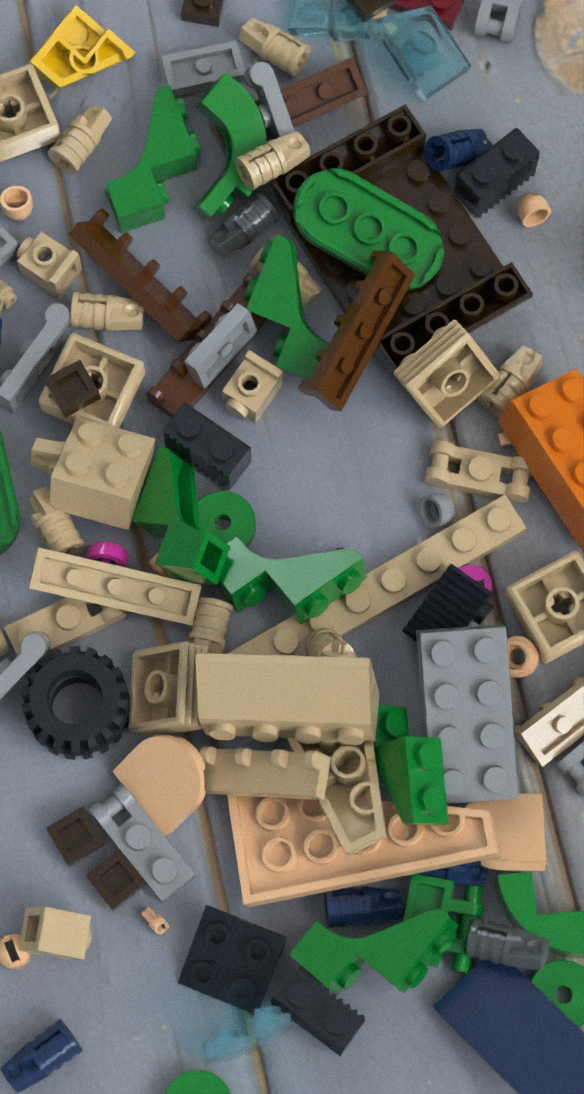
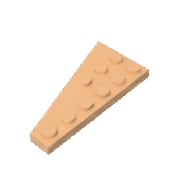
(292, 852)

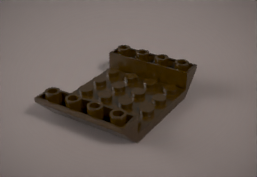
(471, 279)

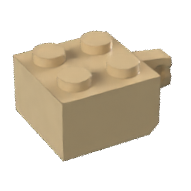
(96, 471)

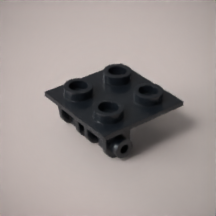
(232, 959)

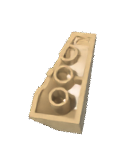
(351, 792)

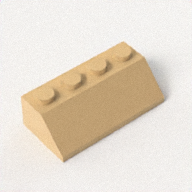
(287, 697)

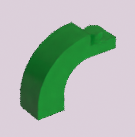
(243, 130)

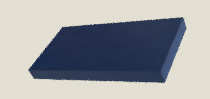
(516, 1030)

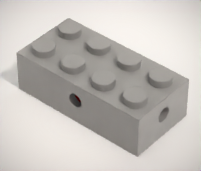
(470, 709)

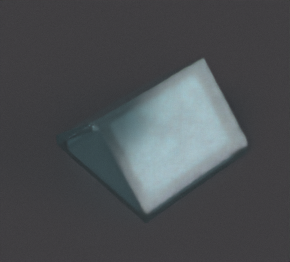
(422, 49)

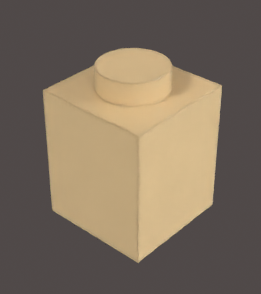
(55, 933)

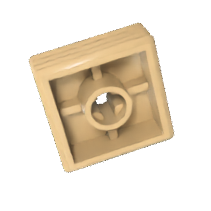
(33, 120)
(446, 373)
(117, 377)
(533, 604)
(164, 689)

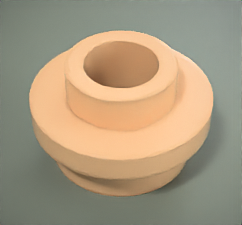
(531, 656)

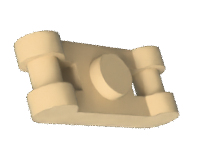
(478, 472)

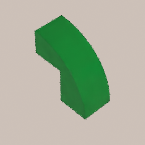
(518, 903)

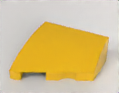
(78, 50)

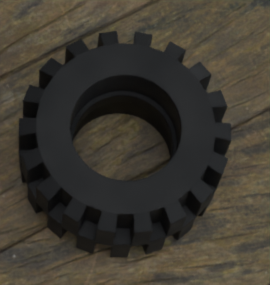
(69, 669)

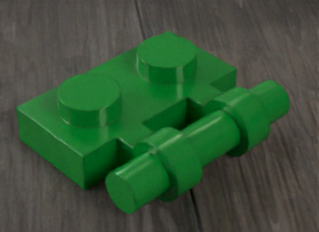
(436, 893)

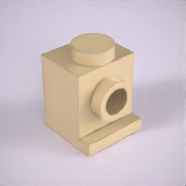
(53, 274)
(252, 403)

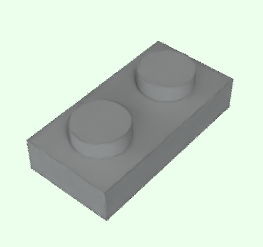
(201, 67)
(220, 346)

